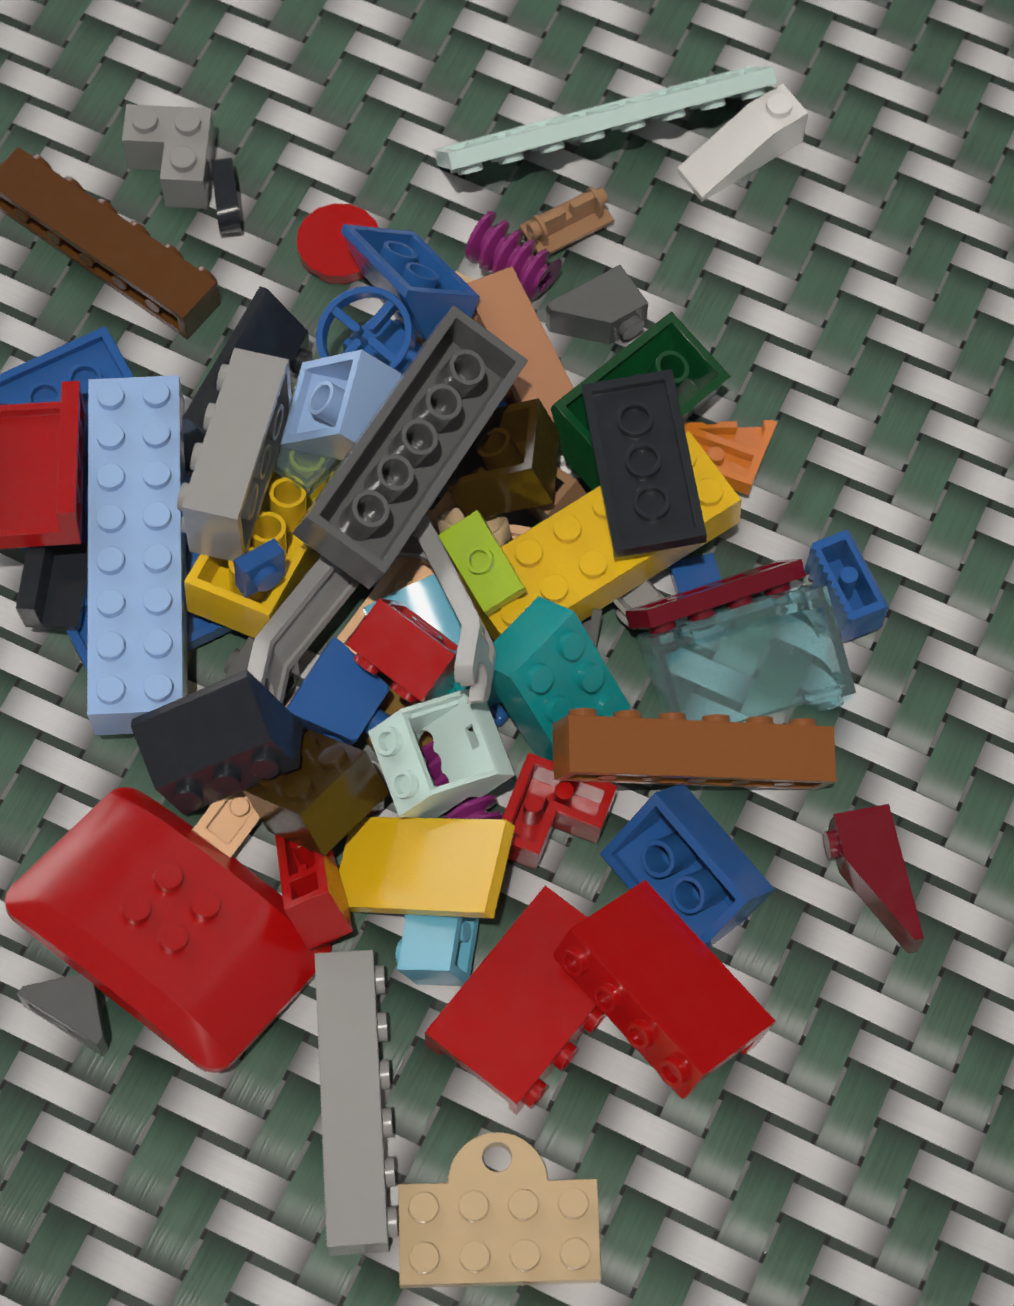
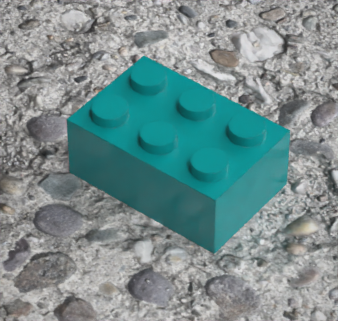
(549, 668)

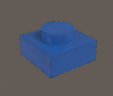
(260, 568)

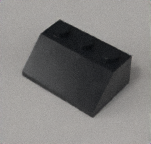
(217, 742)

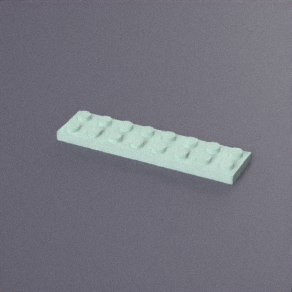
(590, 123)

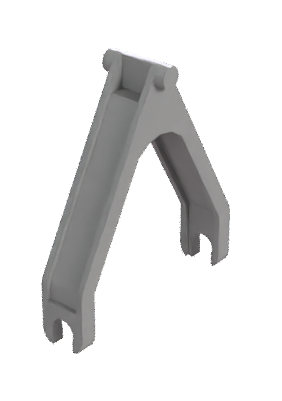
(328, 588)

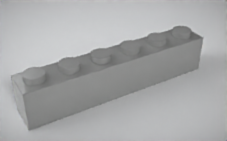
(352, 1103)

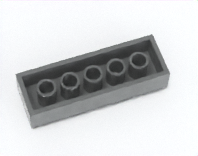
(410, 448)

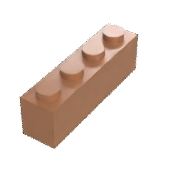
(511, 318)

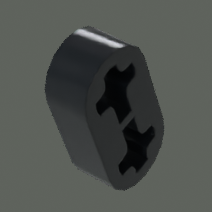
(225, 195)

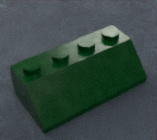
(659, 348)

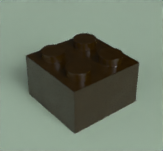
(509, 462)
(322, 796)

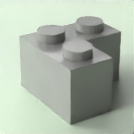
(178, 144)

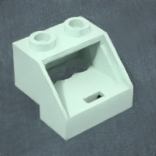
(469, 759)

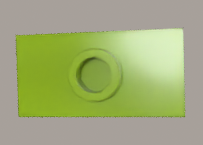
(482, 563)

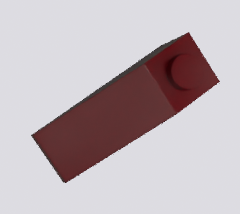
(875, 869)

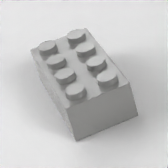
(236, 455)

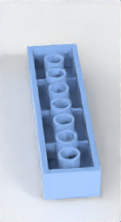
(135, 550)

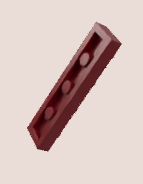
(732, 591)

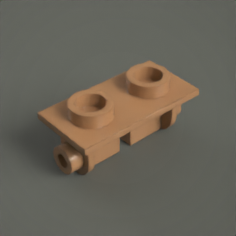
(569, 221)

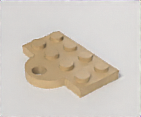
(498, 1224)

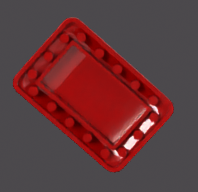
(166, 927)

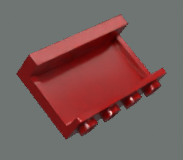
(42, 471)
(662, 988)
(519, 1008)

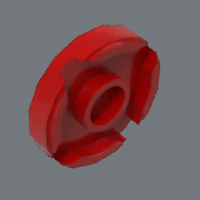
(324, 247)

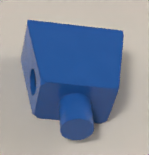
(339, 696)

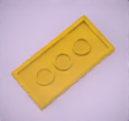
(426, 866)

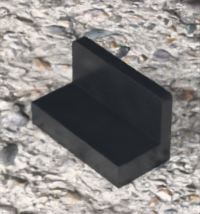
(53, 586)

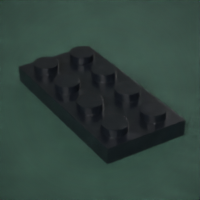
(643, 463)

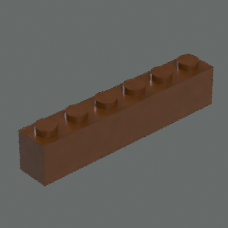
(106, 243)

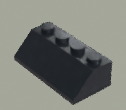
(264, 329)

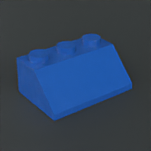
(410, 271)
(688, 863)

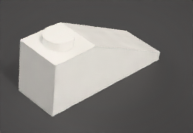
(746, 142)

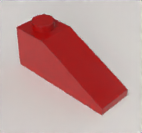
(312, 894)

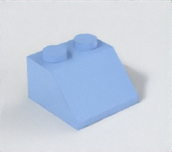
(336, 402)

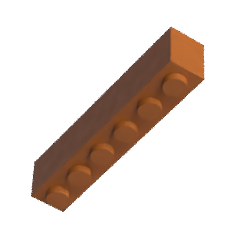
(693, 751)

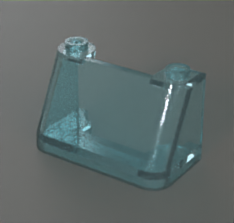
(752, 658)

